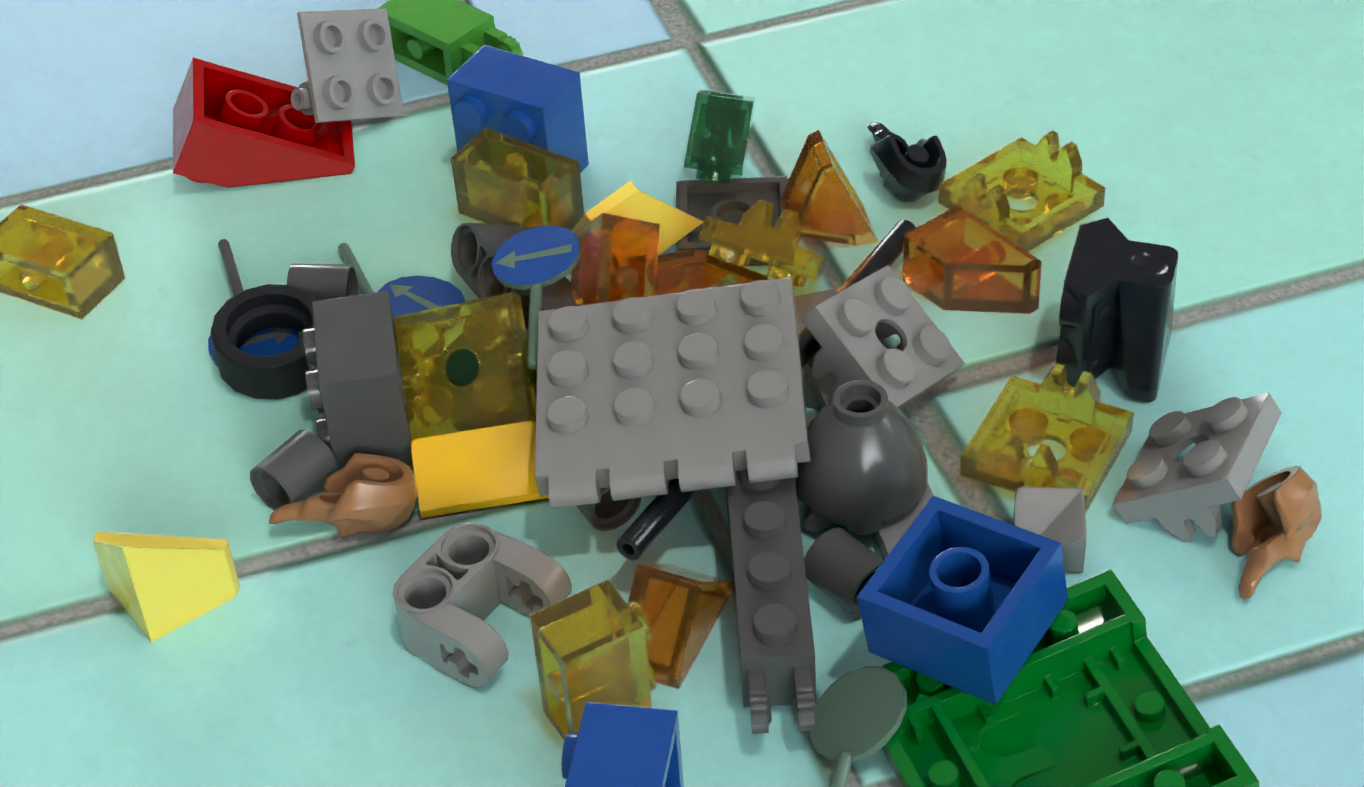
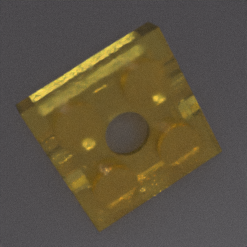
(1025, 172)
(761, 241)
(498, 338)
(1053, 411)

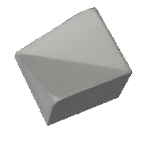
(1055, 515)

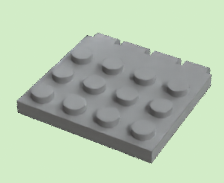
(669, 393)

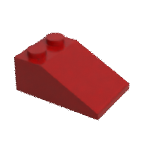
(246, 132)

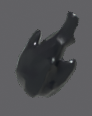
(906, 169)

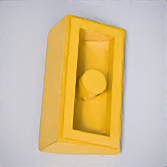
(475, 468)

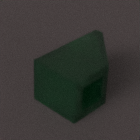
(719, 135)

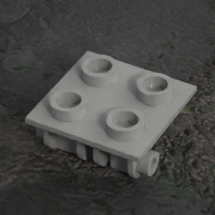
(347, 66)

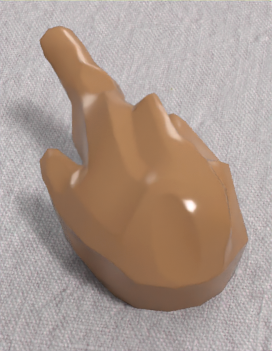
(367, 496)
(1274, 523)

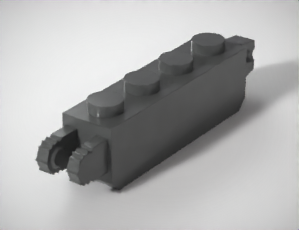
(771, 601)

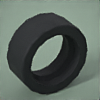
(255, 311)

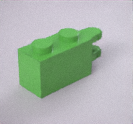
(442, 35)

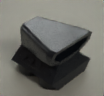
(1117, 309)

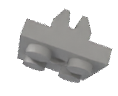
(853, 349)
(1213, 472)

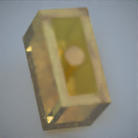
(516, 183)
(57, 261)
(591, 652)

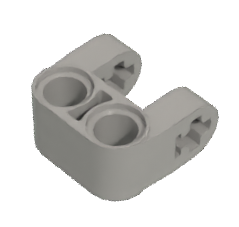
(458, 585)

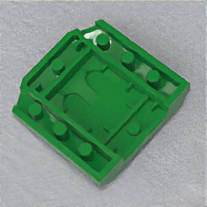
(1079, 713)

